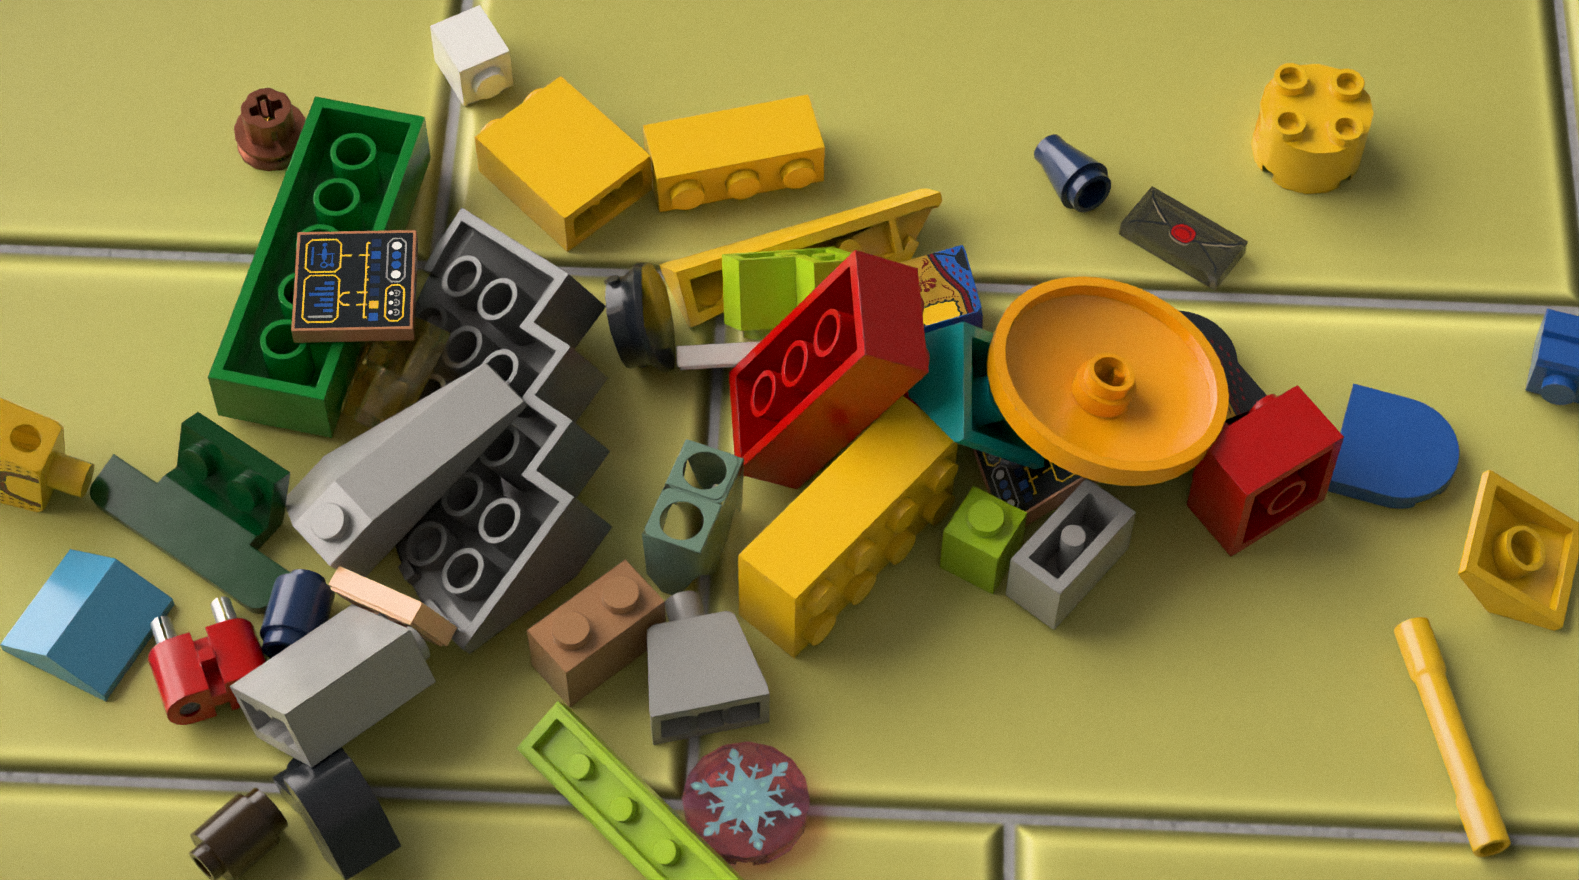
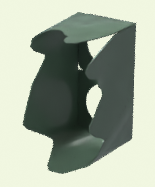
(676, 562)

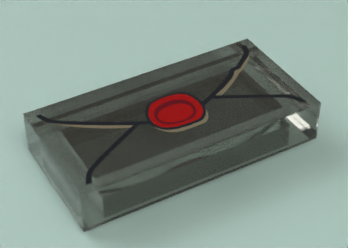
(1183, 238)

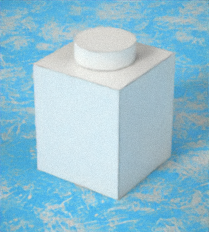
(472, 55)

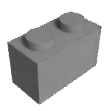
(1070, 553)

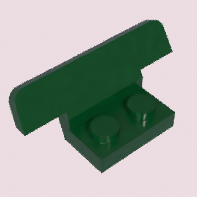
(206, 510)

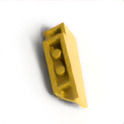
(879, 228)

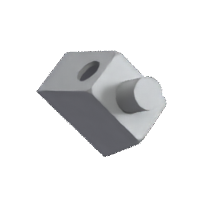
(701, 673)

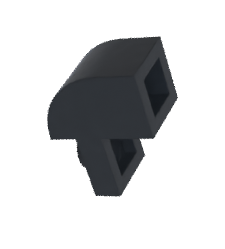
(339, 812)

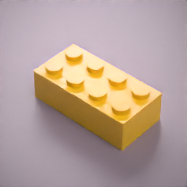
(847, 528)

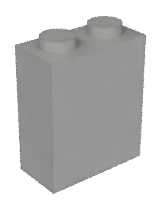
(334, 683)

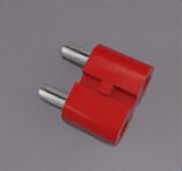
(199, 672)

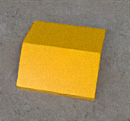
(1519, 554)

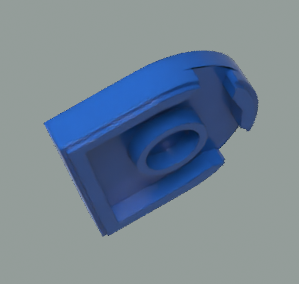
(1393, 450)

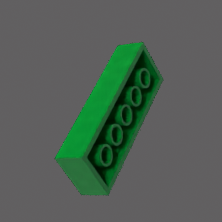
(347, 173)

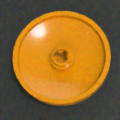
(1107, 381)

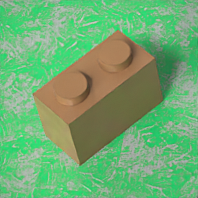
(595, 633)

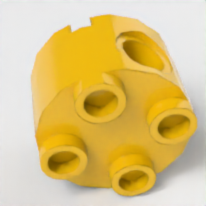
(1312, 126)

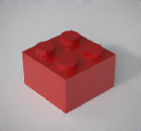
(1265, 470)

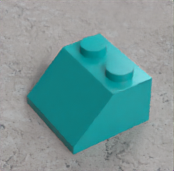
(960, 396)

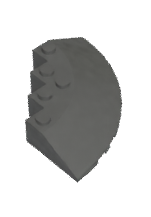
(513, 517)

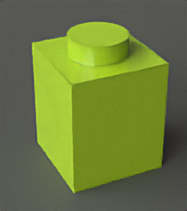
(982, 539)

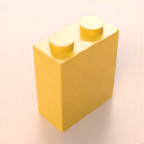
(563, 163)

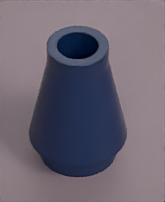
(1076, 177)

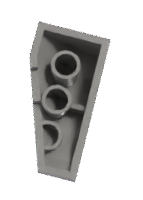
(389, 477)

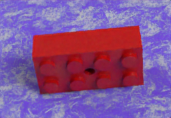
(828, 369)

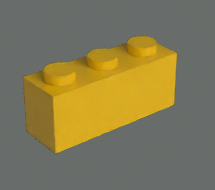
(734, 153)

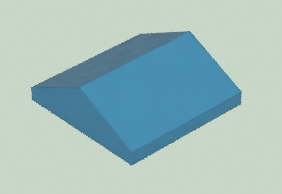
(88, 622)

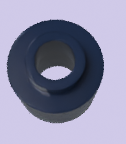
(295, 608)

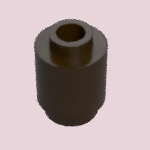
(237, 835)

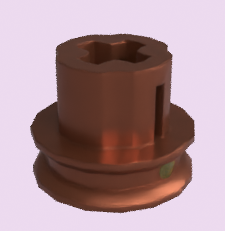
(257, 123)

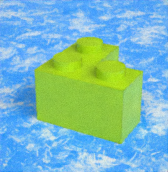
(770, 284)

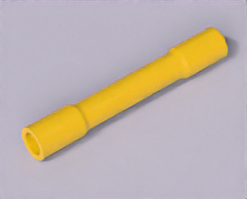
(1473, 797)

